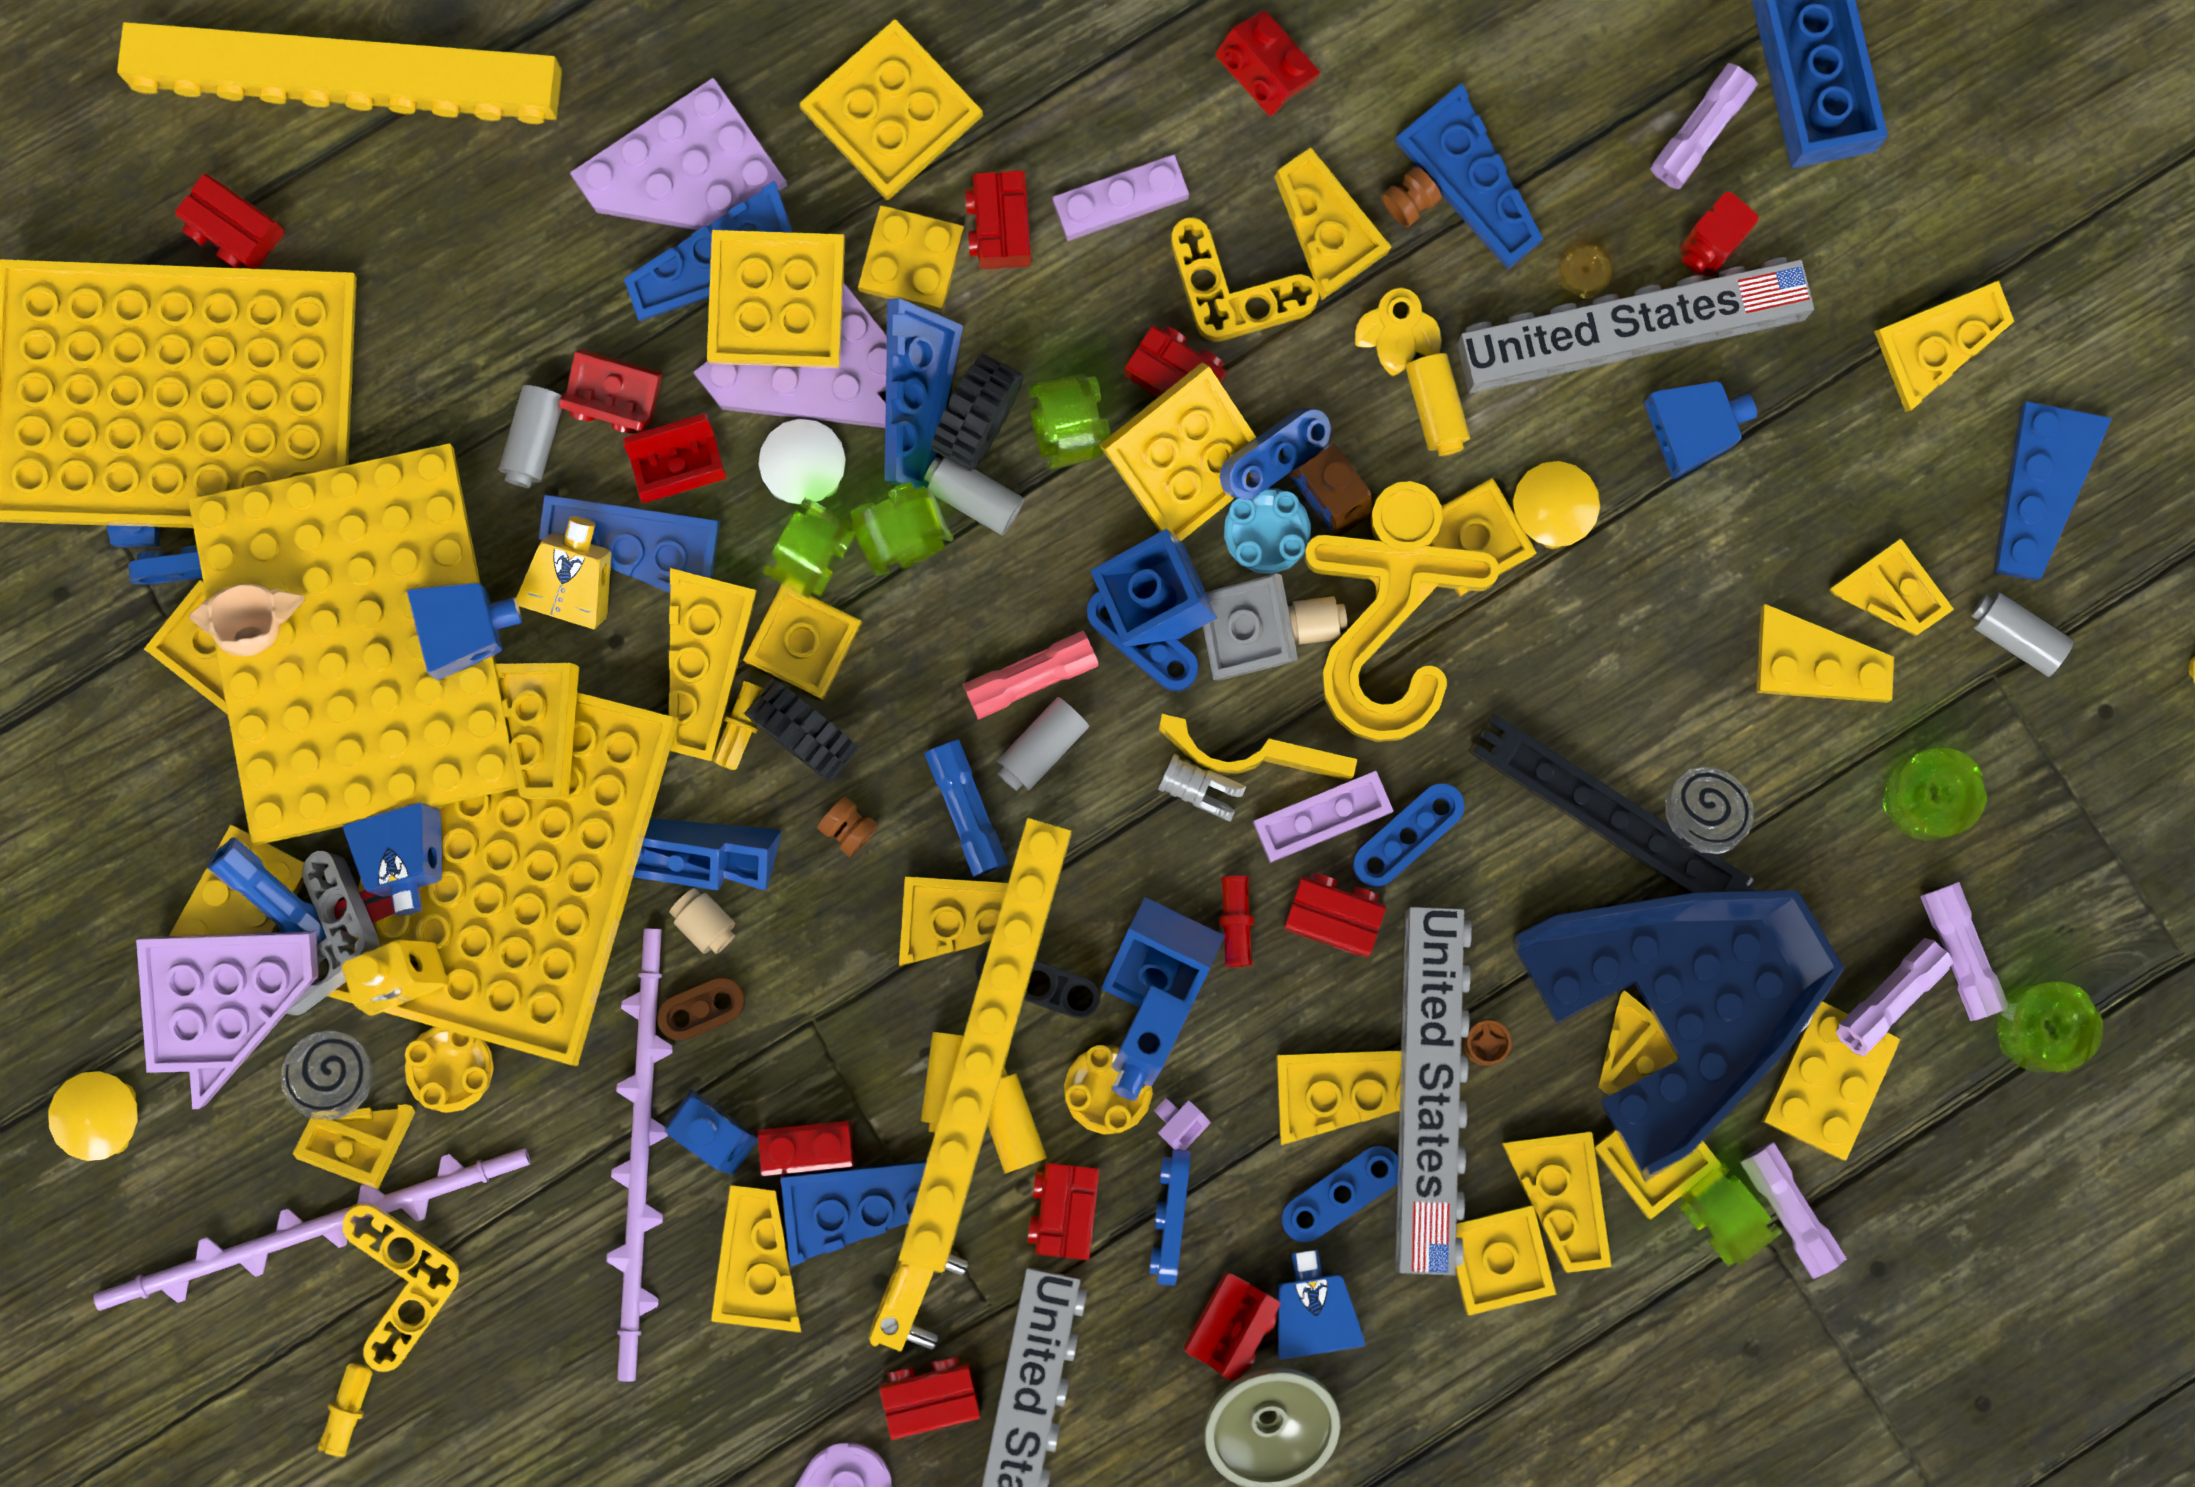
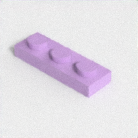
(1120, 197)
(1323, 816)

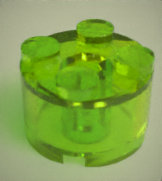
(1068, 420)
(901, 528)
(809, 548)
(1960, 792)
(2067, 1009)
(1730, 1215)

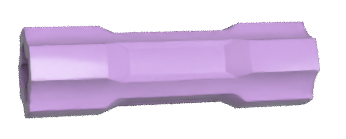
(1704, 125)
(1976, 981)
(1875, 1015)
(1809, 1237)

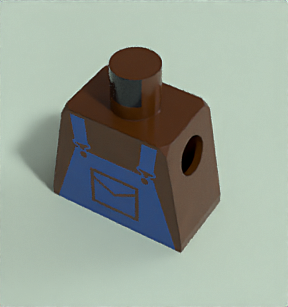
(1333, 490)

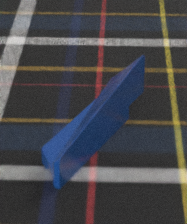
(707, 853)

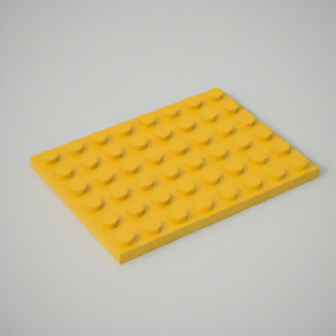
(165, 386)
(342, 702)
(538, 891)

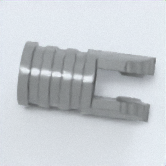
(1191, 782)

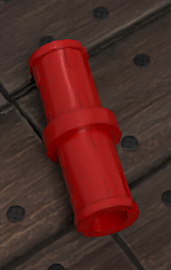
(1236, 921)

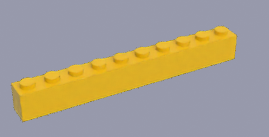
(339, 72)
(985, 1046)

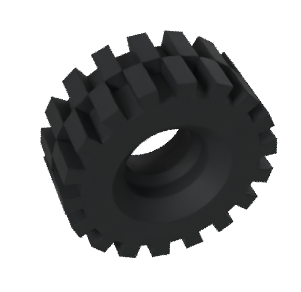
(977, 411)
(801, 730)

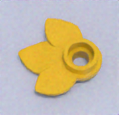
(1398, 338)

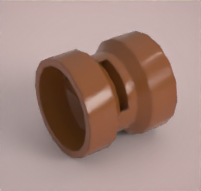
(1411, 197)
(858, 828)
(1493, 1040)

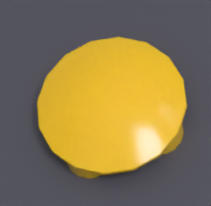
(1556, 504)
(448, 1069)
(1091, 1094)
(93, 1116)

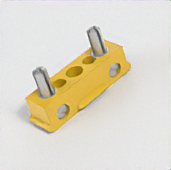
(901, 1304)

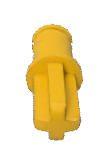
(737, 729)
(345, 1410)

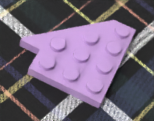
(680, 165)
(812, 393)
(217, 999)

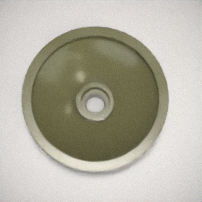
(1274, 1446)

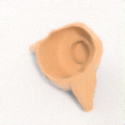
(246, 617)

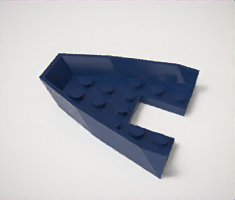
(1723, 980)

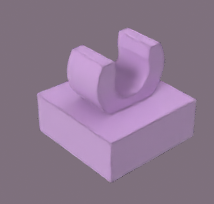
(1181, 1125)

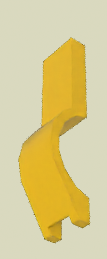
(1273, 752)

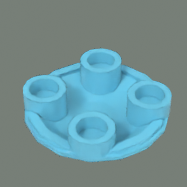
(1267, 531)

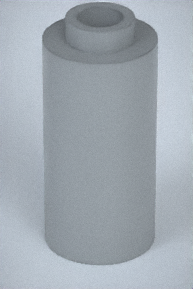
(530, 436)
(974, 494)
(2021, 633)
(1041, 745)

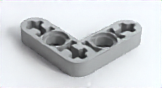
(339, 943)

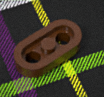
(701, 1008)

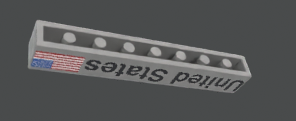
(1634, 325)
(1431, 1091)
(1034, 1380)

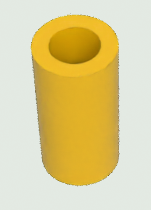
(1438, 404)
(941, 1065)
(1014, 1127)

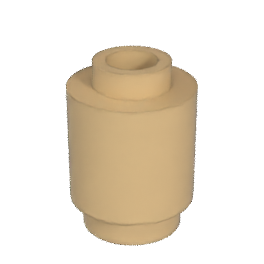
(1317, 620)
(703, 921)

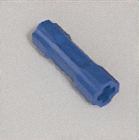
(966, 808)
(246, 874)

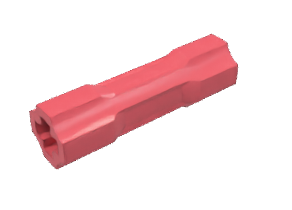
(1057, 663)

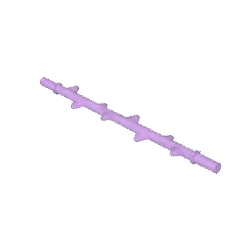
(634, 1172)
(293, 1230)

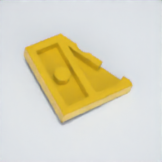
(1895, 590)
(1634, 1047)
(356, 1144)

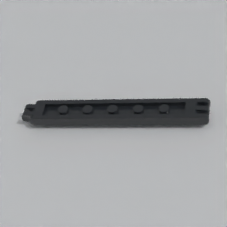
(1605, 811)

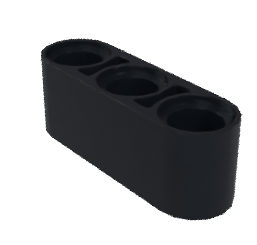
(1060, 986)

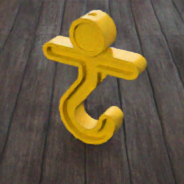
(1404, 575)

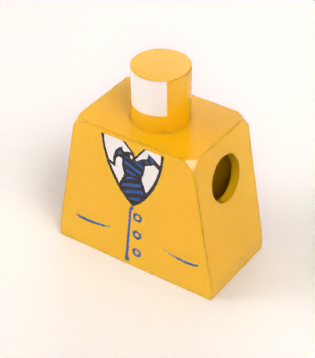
(569, 577)
(386, 975)

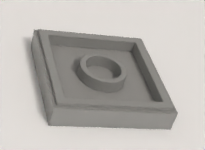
(1250, 628)

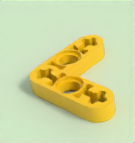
(1233, 304)
(417, 1287)

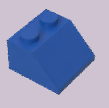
(1153, 591)
(1162, 953)

